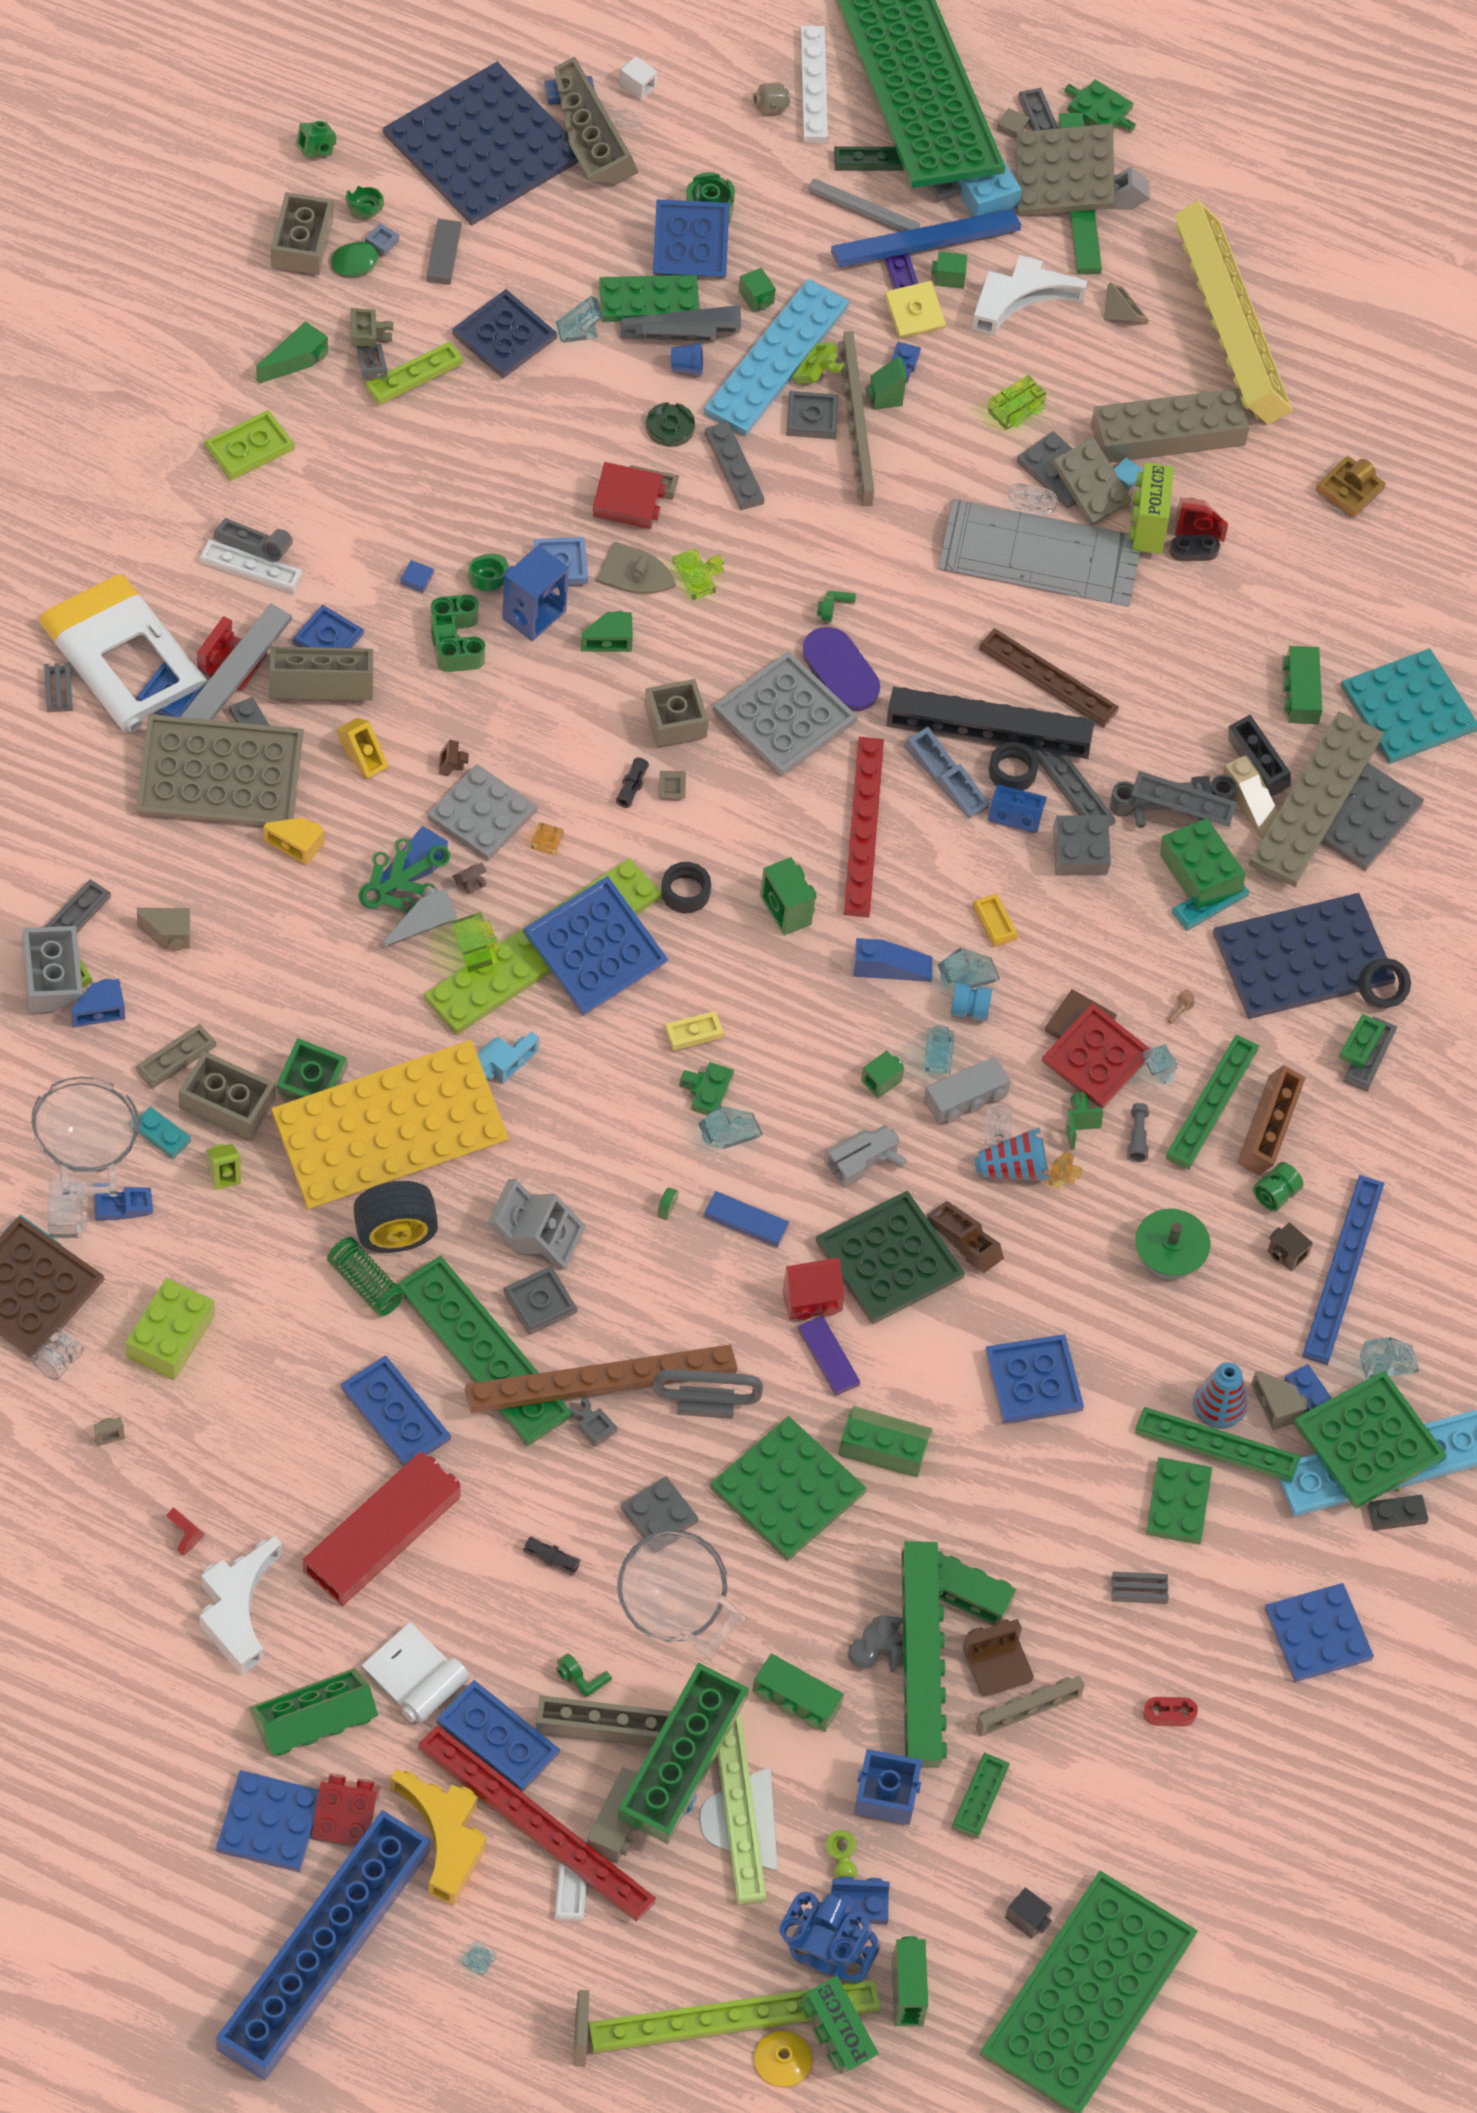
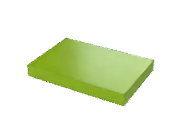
(249, 445)

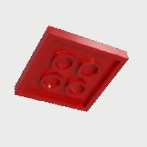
(1096, 1056)

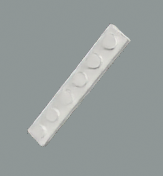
(814, 84)

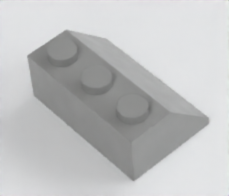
(51, 967)

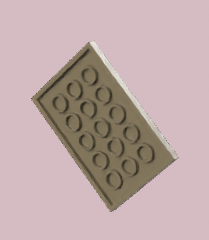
(219, 770)

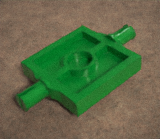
(1100, 105)

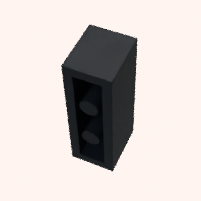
(1250, 740)

